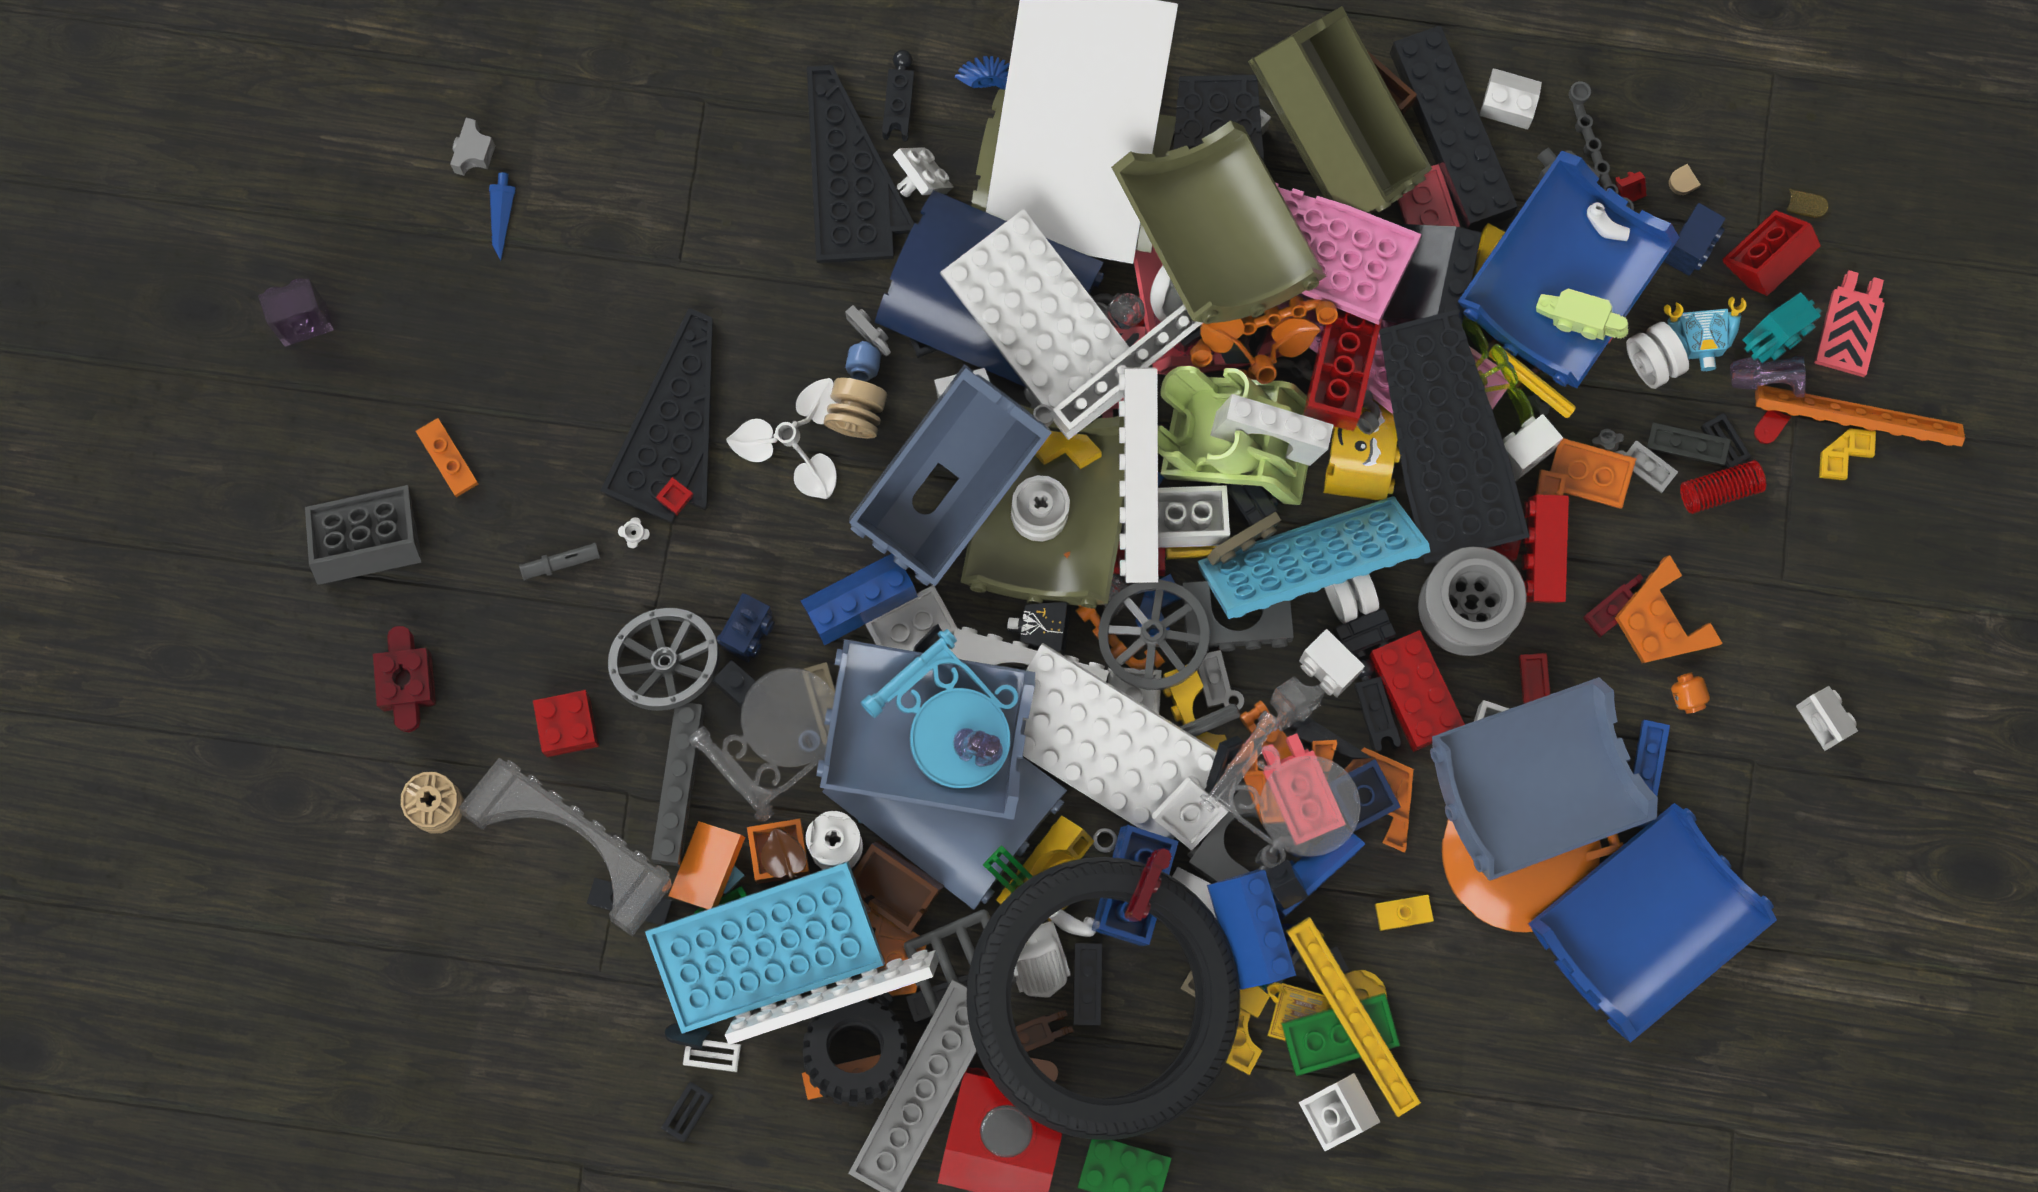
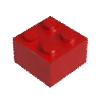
(565, 723)

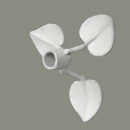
(754, 441)

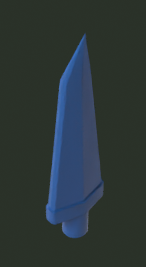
(501, 203)

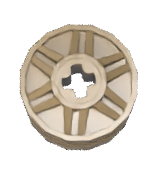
(855, 408)
(444, 810)

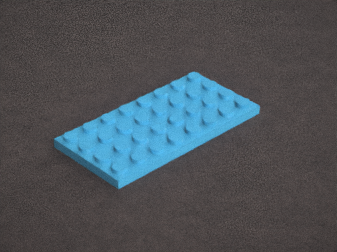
(1315, 557)
(765, 947)

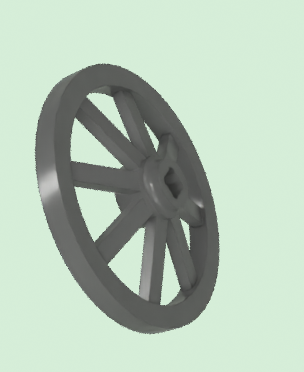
(1159, 639)
(661, 656)

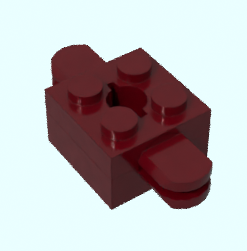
(404, 679)

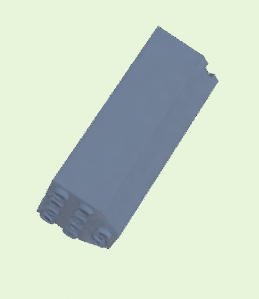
(976, 437)

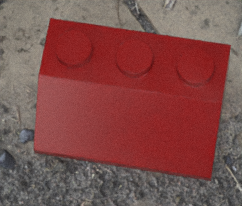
(1772, 252)

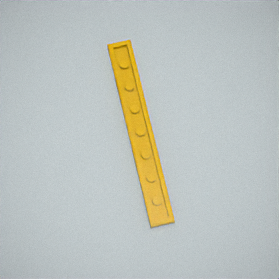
(1353, 1017)

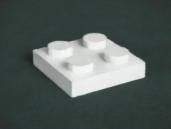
(1185, 816)

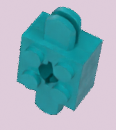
(1782, 328)

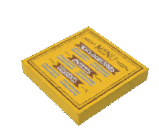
(1294, 1004)

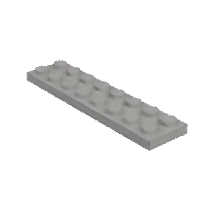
(918, 1096)

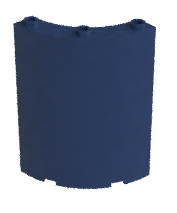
(925, 305)

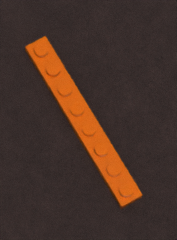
(1860, 415)

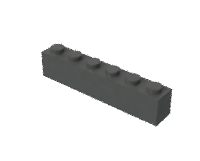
(677, 786)

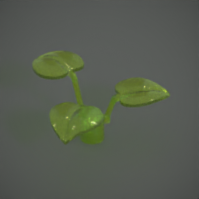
(1516, 395)

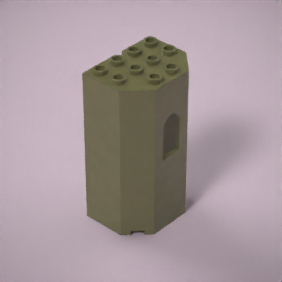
(1341, 115)

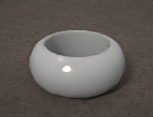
(1103, 849)

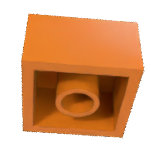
(758, 837)

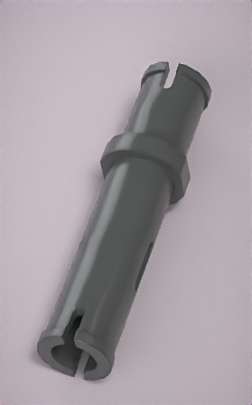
(559, 561)

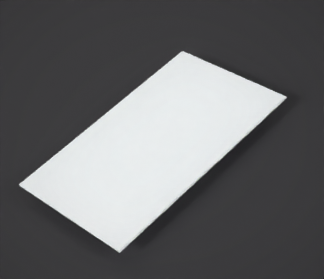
(1074, 104)

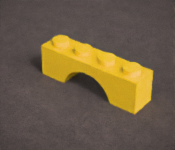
(1183, 698)
(1060, 845)

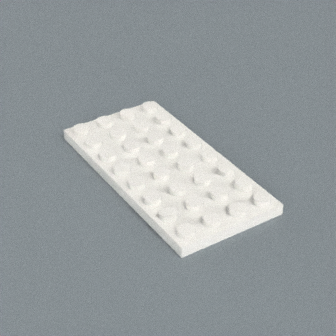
(1036, 313)
(1108, 742)

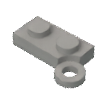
(861, 322)
(1650, 466)
(1216, 682)

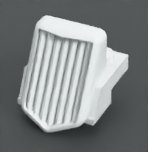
(1042, 963)

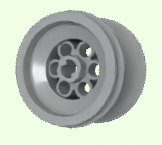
(1501, 584)

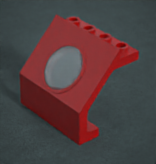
(995, 1143)

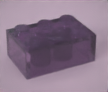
(296, 311)

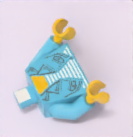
(1706, 332)

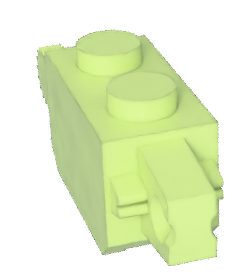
(1583, 314)

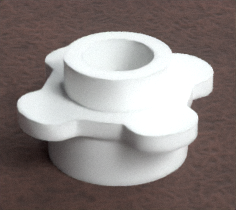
(633, 525)

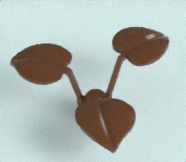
(785, 855)

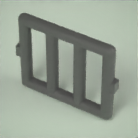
(934, 937)

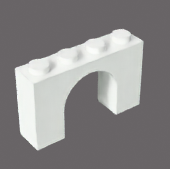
(1306, 436)

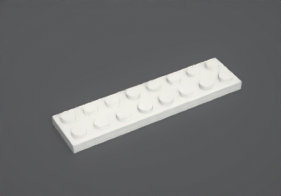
(831, 997)

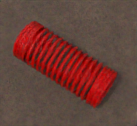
(1744, 483)

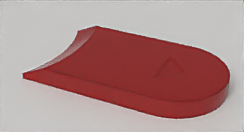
(1770, 426)

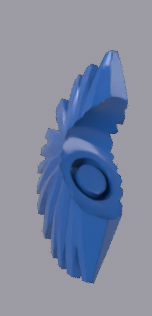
(984, 76)

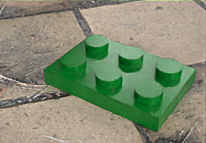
(1122, 1168)

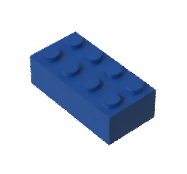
(1137, 846)

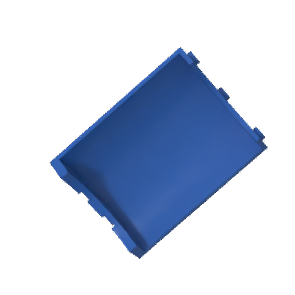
(1558, 249)
(1651, 923)

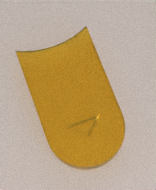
(1807, 204)

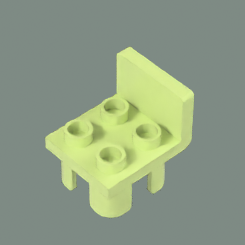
(1252, 458)

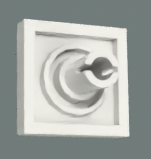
(922, 172)

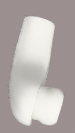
(1604, 225)
(1072, 925)

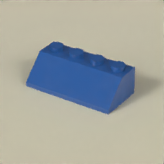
(859, 599)
(1318, 869)
(1252, 928)

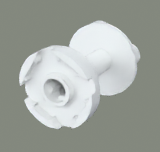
(829, 828)

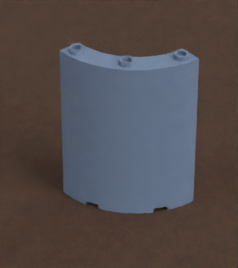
(875, 753)
(1540, 779)
(954, 842)

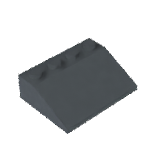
(362, 535)

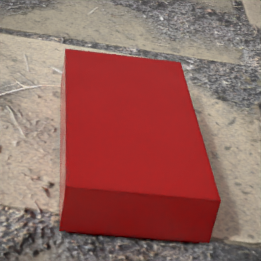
(1534, 676)

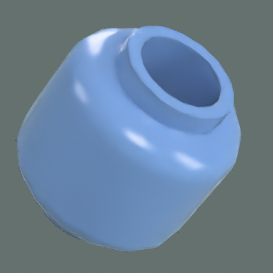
(863, 361)

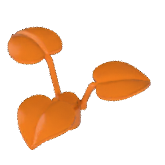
(1291, 337)

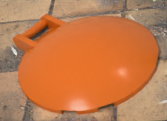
(1520, 895)

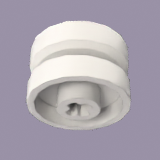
(1657, 355)
(1053, 507)
(1352, 596)

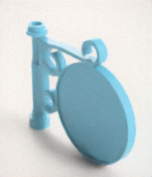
(945, 715)

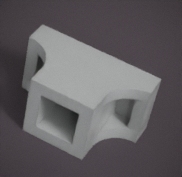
(471, 149)

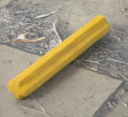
(1540, 387)

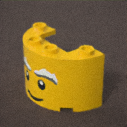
(1361, 462)

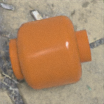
(1690, 693)

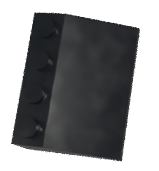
(1435, 274)

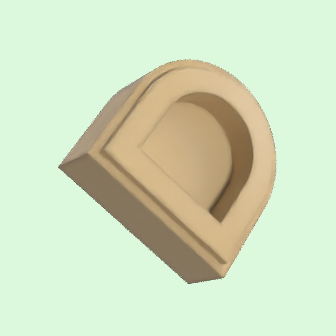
(1683, 181)

